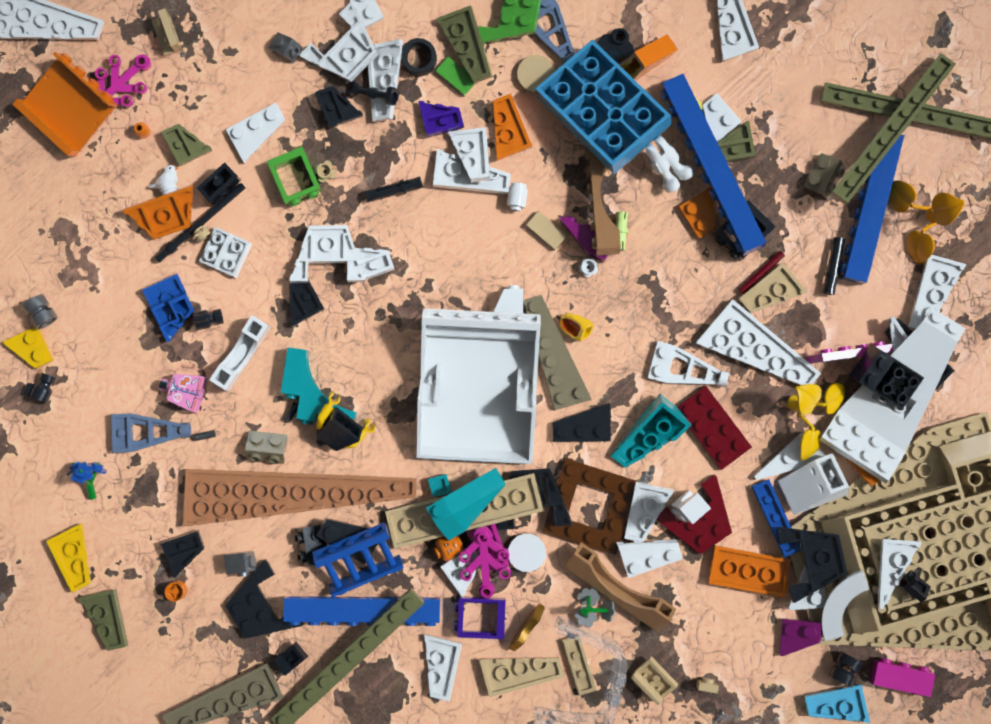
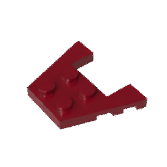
(706, 530)

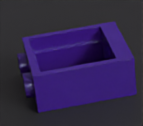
(458, 624)

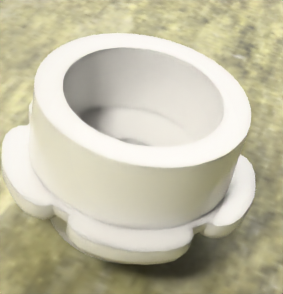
(588, 262)

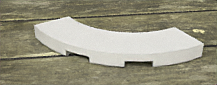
(838, 601)

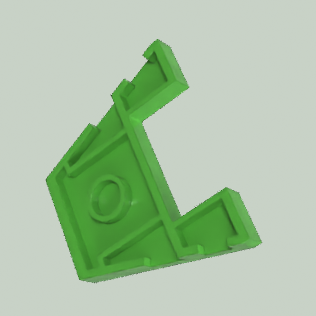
(516, 20)

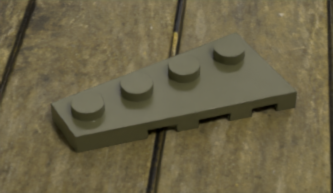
(466, 40)

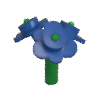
(83, 473)

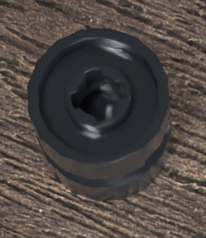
(842, 675)

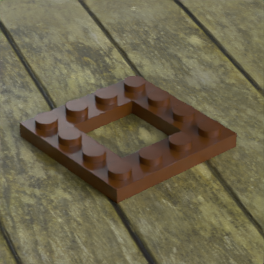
(620, 486)

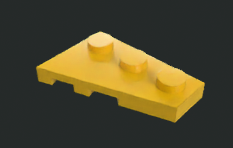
(71, 557)

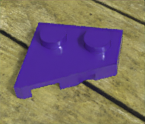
(440, 119)

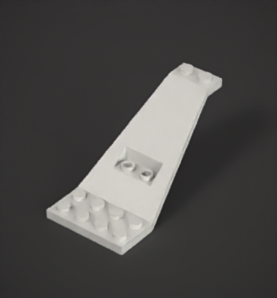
(873, 429)

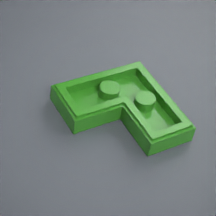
(456, 76)

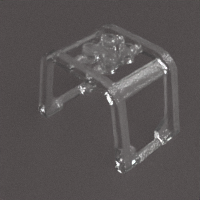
(615, 683)

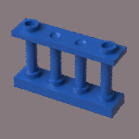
(353, 544)

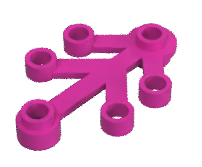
(119, 84)
(484, 560)

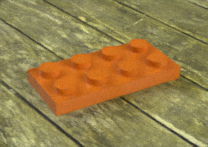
(749, 571)

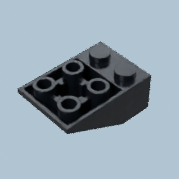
(886, 376)

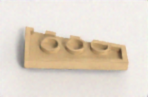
(512, 674)

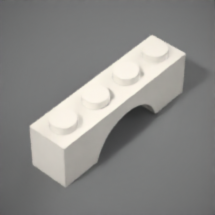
(236, 361)
(689, 507)

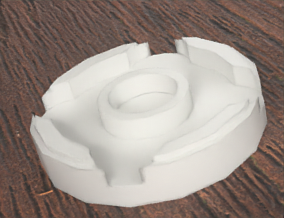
(527, 552)

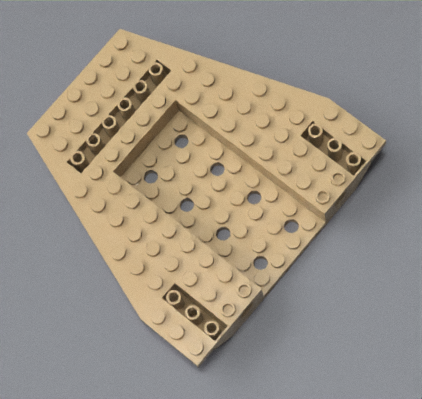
(935, 487)

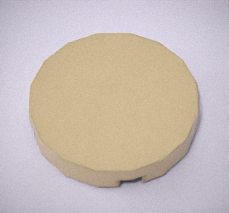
(533, 72)

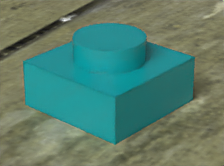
(439, 485)

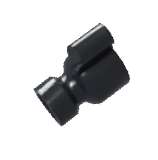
(204, 319)
(42, 390)

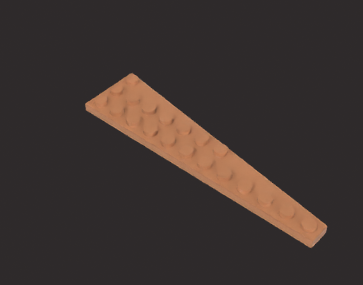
(240, 495)

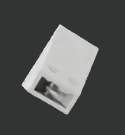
(814, 484)

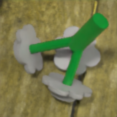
(586, 615)

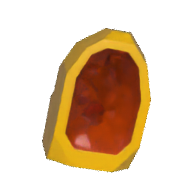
(576, 326)

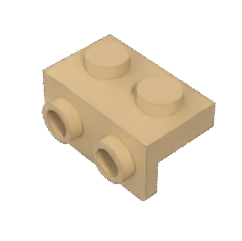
(653, 680)

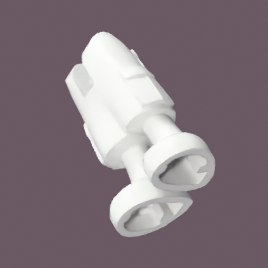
(663, 160)

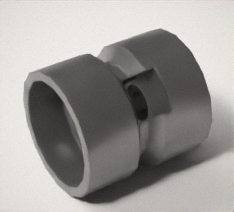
(39, 311)

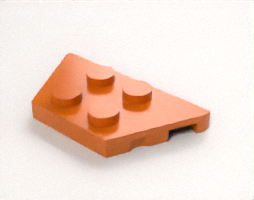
(164, 213)

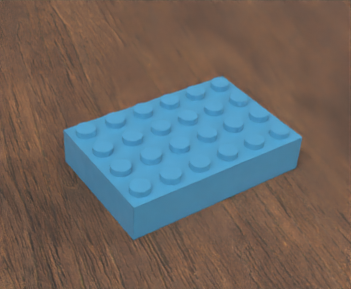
(603, 106)

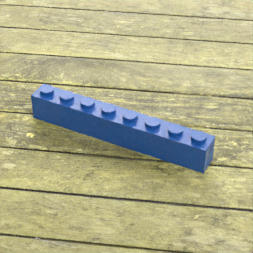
(870, 218)
(353, 610)

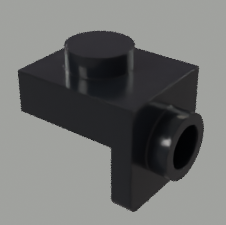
(915, 585)
(290, 658)

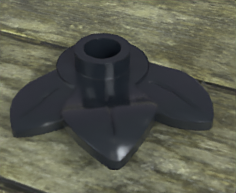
(616, 48)

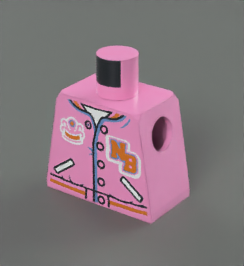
(185, 390)

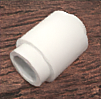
(517, 196)

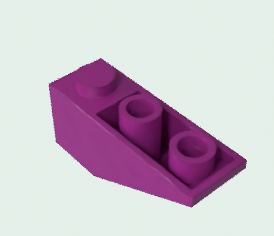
(582, 235)

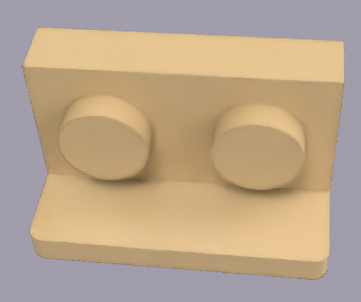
(166, 33)

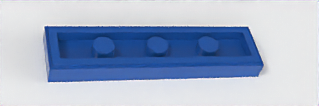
(774, 514)

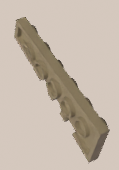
(558, 366)
(238, 695)

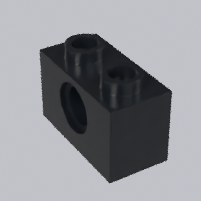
(218, 184)

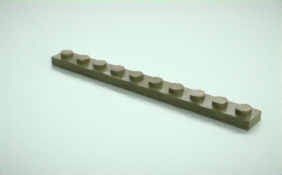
(887, 105)
(893, 129)
(348, 658)

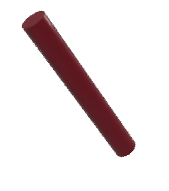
(761, 272)

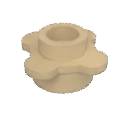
(324, 166)
(201, 233)

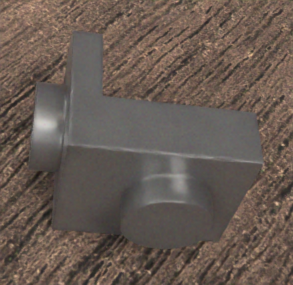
(285, 47)

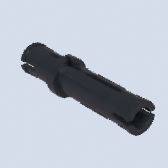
(394, 189)
(832, 274)

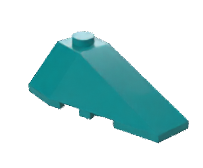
(654, 428)
(460, 508)

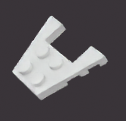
(350, 53)
(327, 245)

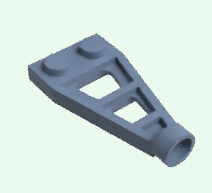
(552, 7)
(123, 432)

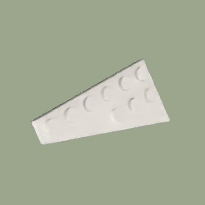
(46, 21)
(749, 341)

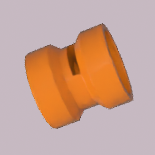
(173, 593)

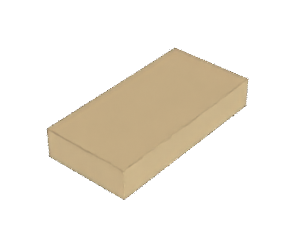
(546, 230)

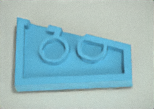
(838, 703)

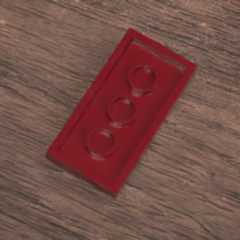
(714, 428)

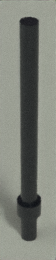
(171, 247)

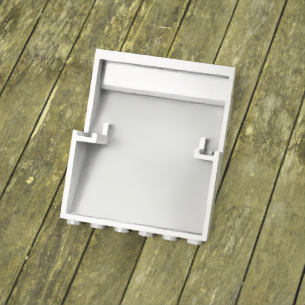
(478, 386)

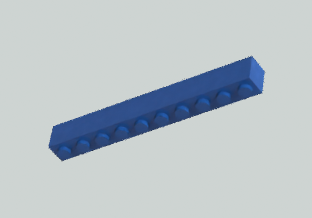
(713, 165)

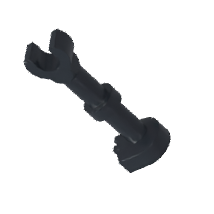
(390, 96)

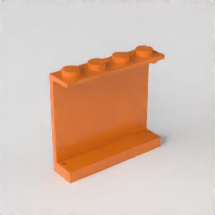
(67, 105)

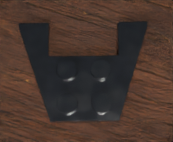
(549, 495)
(822, 559)
(251, 608)

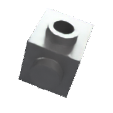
(240, 563)

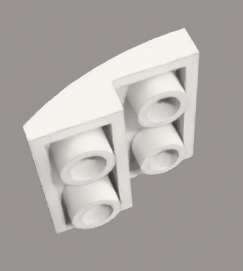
(225, 252)

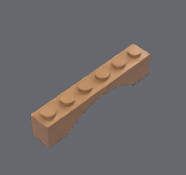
(606, 232)
(650, 610)

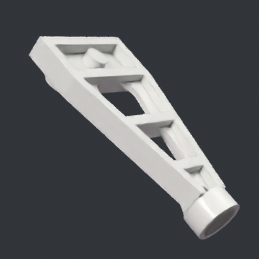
(662, 361)

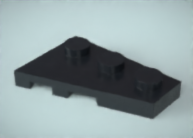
(585, 426)
(335, 530)

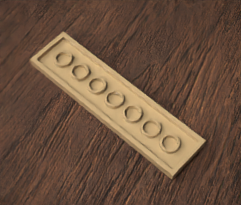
(414, 524)

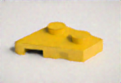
(31, 347)

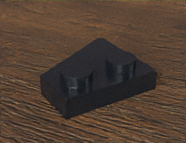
(303, 302)

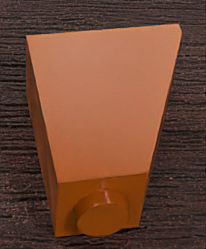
(649, 57)

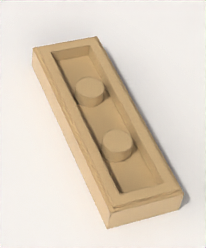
(579, 666)

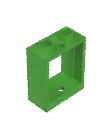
(289, 158)

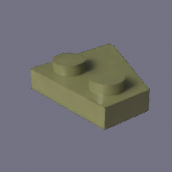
(738, 144)
(184, 145)

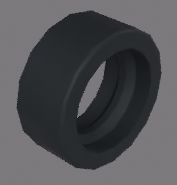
(421, 42)

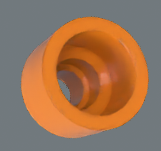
(144, 132)

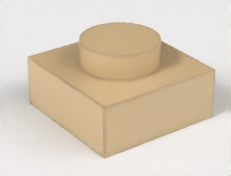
(707, 685)

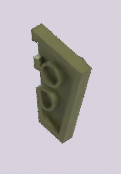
(107, 616)

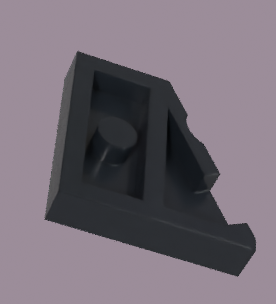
(335, 107)
(182, 550)

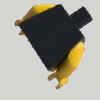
(338, 429)

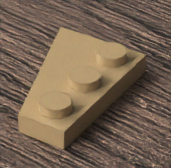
(772, 289)

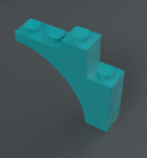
(299, 382)

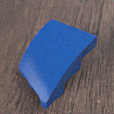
(169, 304)

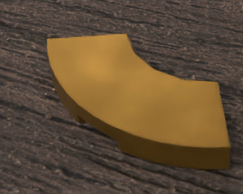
(526, 627)

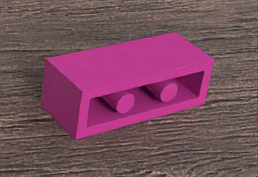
(902, 677)

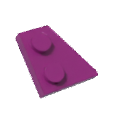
(799, 635)

